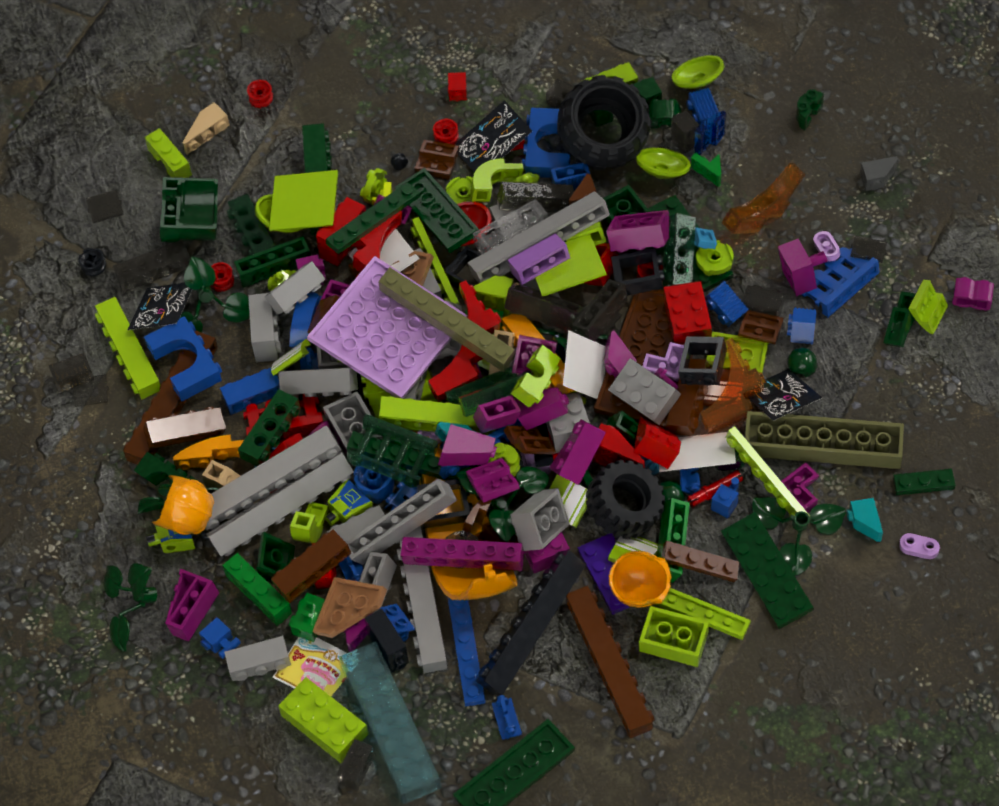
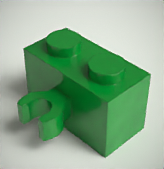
(306, 617)

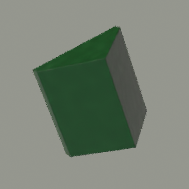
(273, 555)

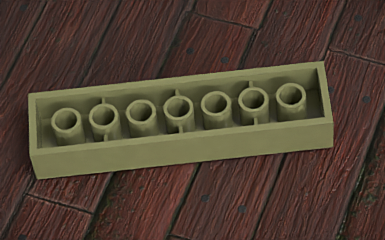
(826, 440)

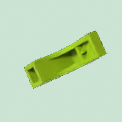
(491, 173)
(309, 525)

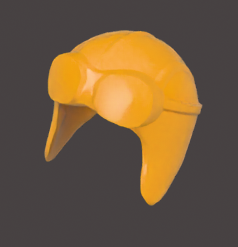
(186, 507)
(640, 579)

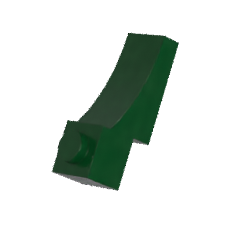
(900, 321)

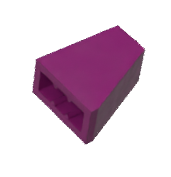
(550, 407)
(466, 448)

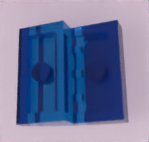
(710, 132)

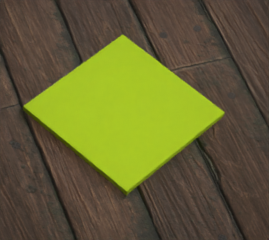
(303, 200)
(580, 268)

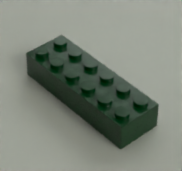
(316, 152)

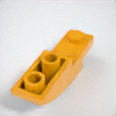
(203, 452)

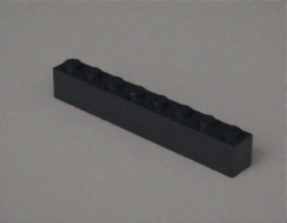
(530, 623)

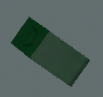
(625, 425)

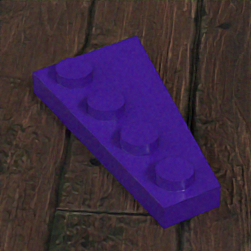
(595, 557)

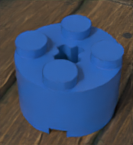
(373, 484)

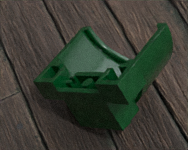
(192, 214)

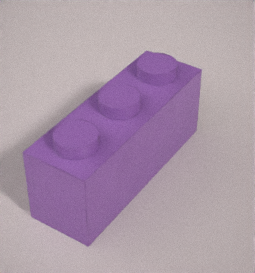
(538, 258)

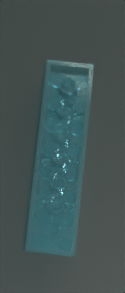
(390, 723)

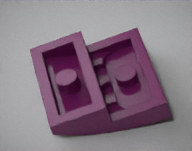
(492, 480)

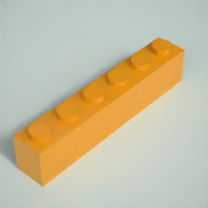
(523, 326)

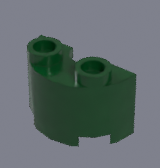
(808, 104)
(663, 111)

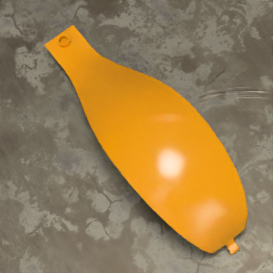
(466, 582)

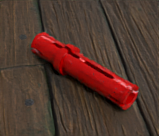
(708, 492)

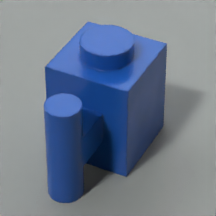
(726, 498)
(217, 636)

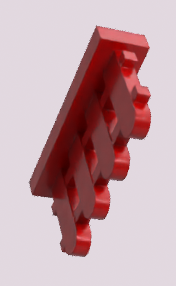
(299, 424)

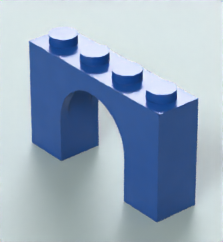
(542, 123)
(178, 336)

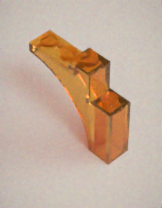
(769, 204)
(731, 404)

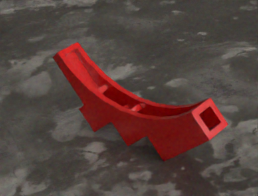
(373, 242)
(463, 367)

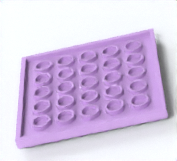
(379, 334)

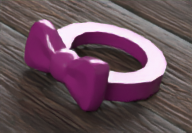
(661, 374)

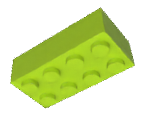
(322, 719)

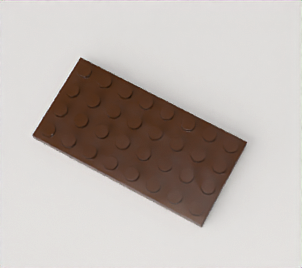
(643, 332)

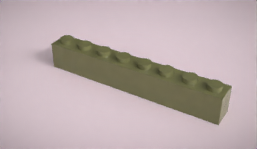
(446, 319)

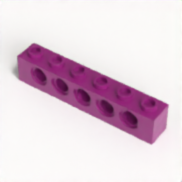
(462, 553)

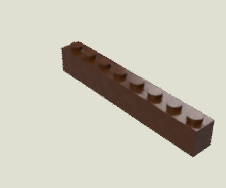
(164, 403)
(609, 661)

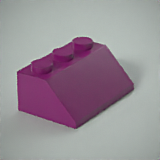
(639, 231)

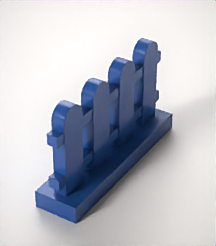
(849, 284)

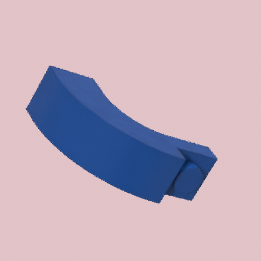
(302, 319)

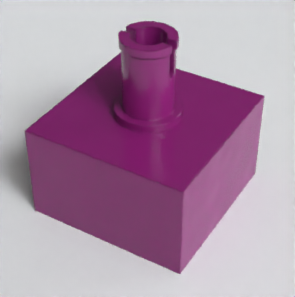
(799, 266)

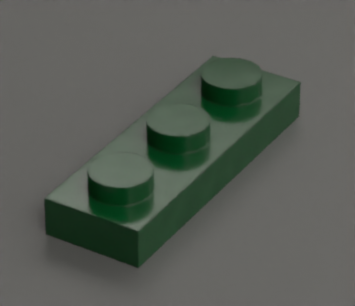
(924, 481)

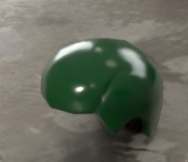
(802, 362)
(672, 490)

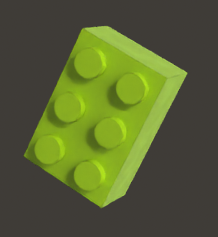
(674, 636)

